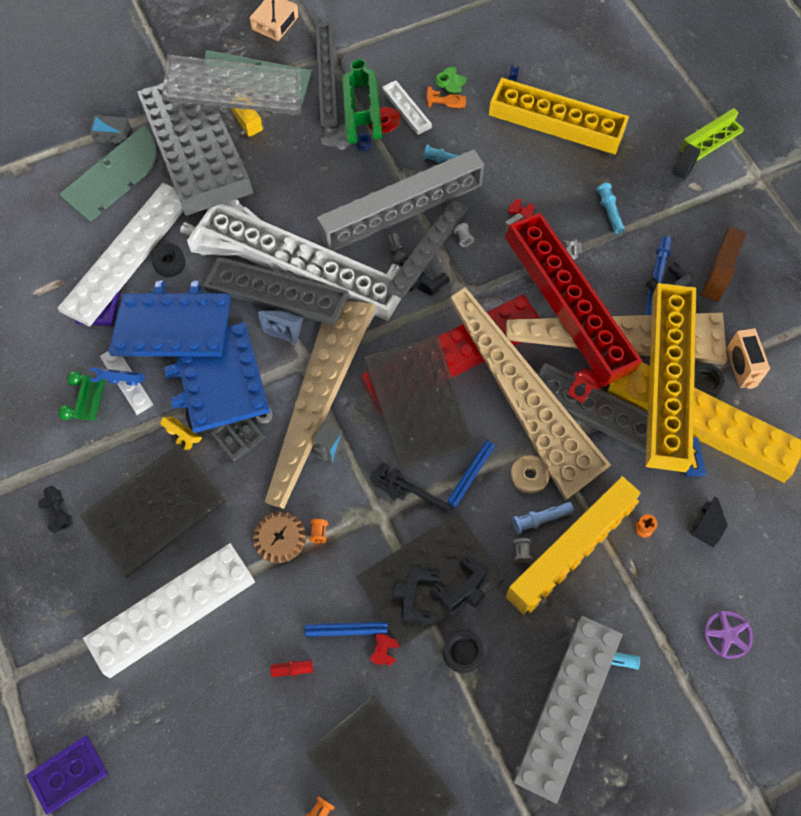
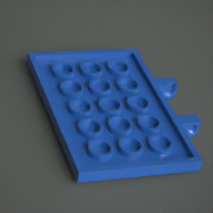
(171, 323)
(221, 387)

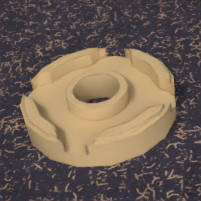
(526, 484)

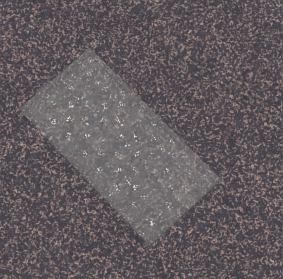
(232, 85)

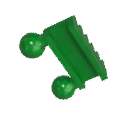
(87, 400)

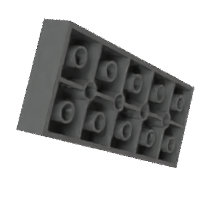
(195, 151)

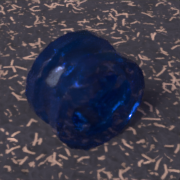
(514, 72)
(361, 146)

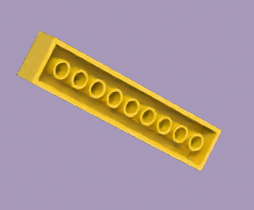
(671, 378)
(724, 428)

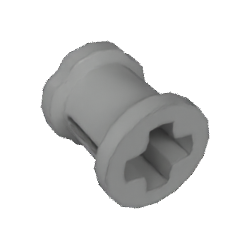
(463, 234)
(523, 550)

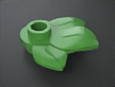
(450, 80)

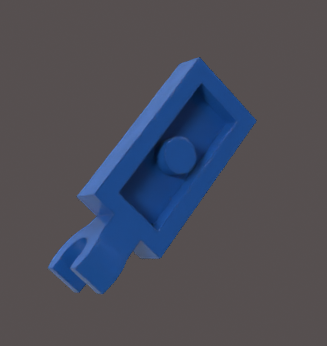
(115, 376)

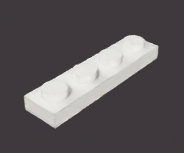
(406, 107)
(134, 394)

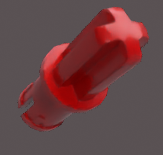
(291, 668)

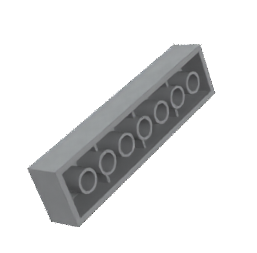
(568, 709)

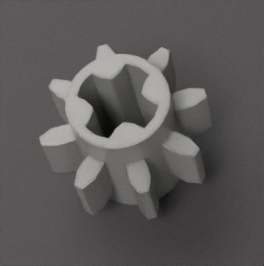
(572, 247)

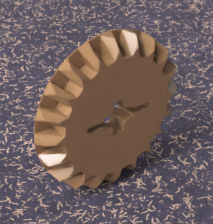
(281, 550)

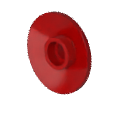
(389, 119)

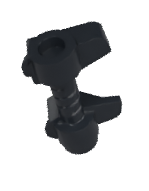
(53, 499)

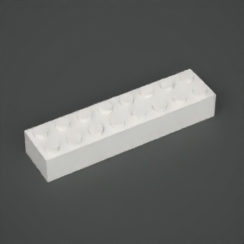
(168, 611)

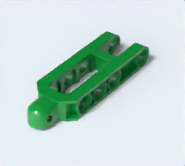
(358, 77)

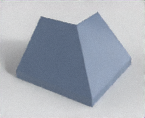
(281, 324)

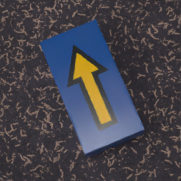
(697, 467)

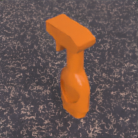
(450, 100)

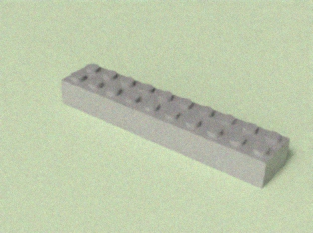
(400, 201)

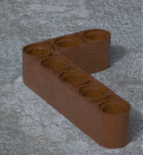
(723, 267)

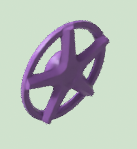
(729, 634)

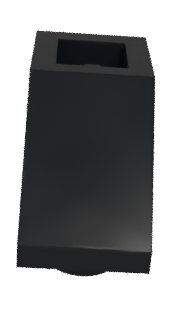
(711, 524)

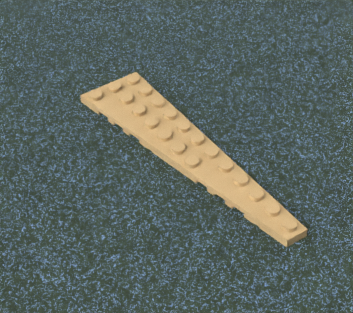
(709, 334)
(322, 380)
(553, 432)

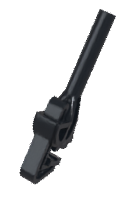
(399, 485)

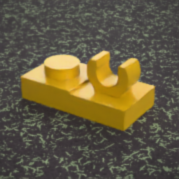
(185, 434)

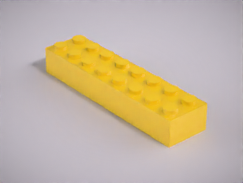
(558, 115)
(572, 546)

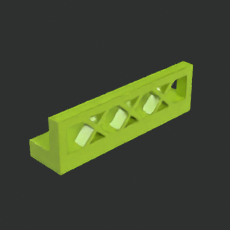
(717, 126)

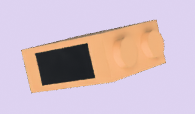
(274, 18)
(747, 358)

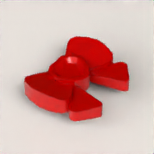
(515, 208)
(383, 642)

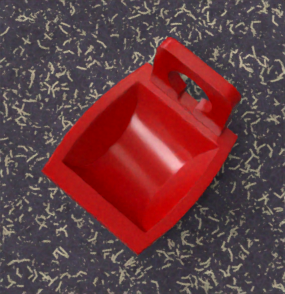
(589, 378)

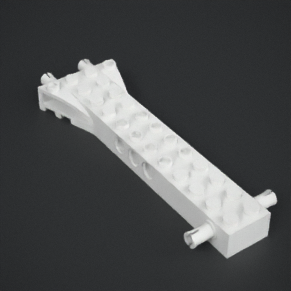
(237, 231)

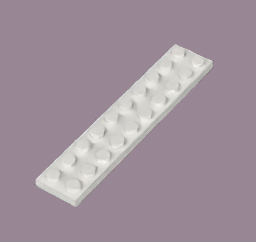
(123, 256)

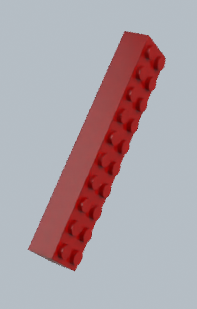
(573, 299)
(460, 348)

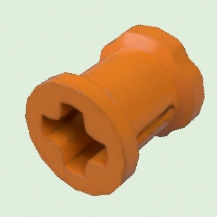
(652, 524)
(318, 530)
(317, 807)

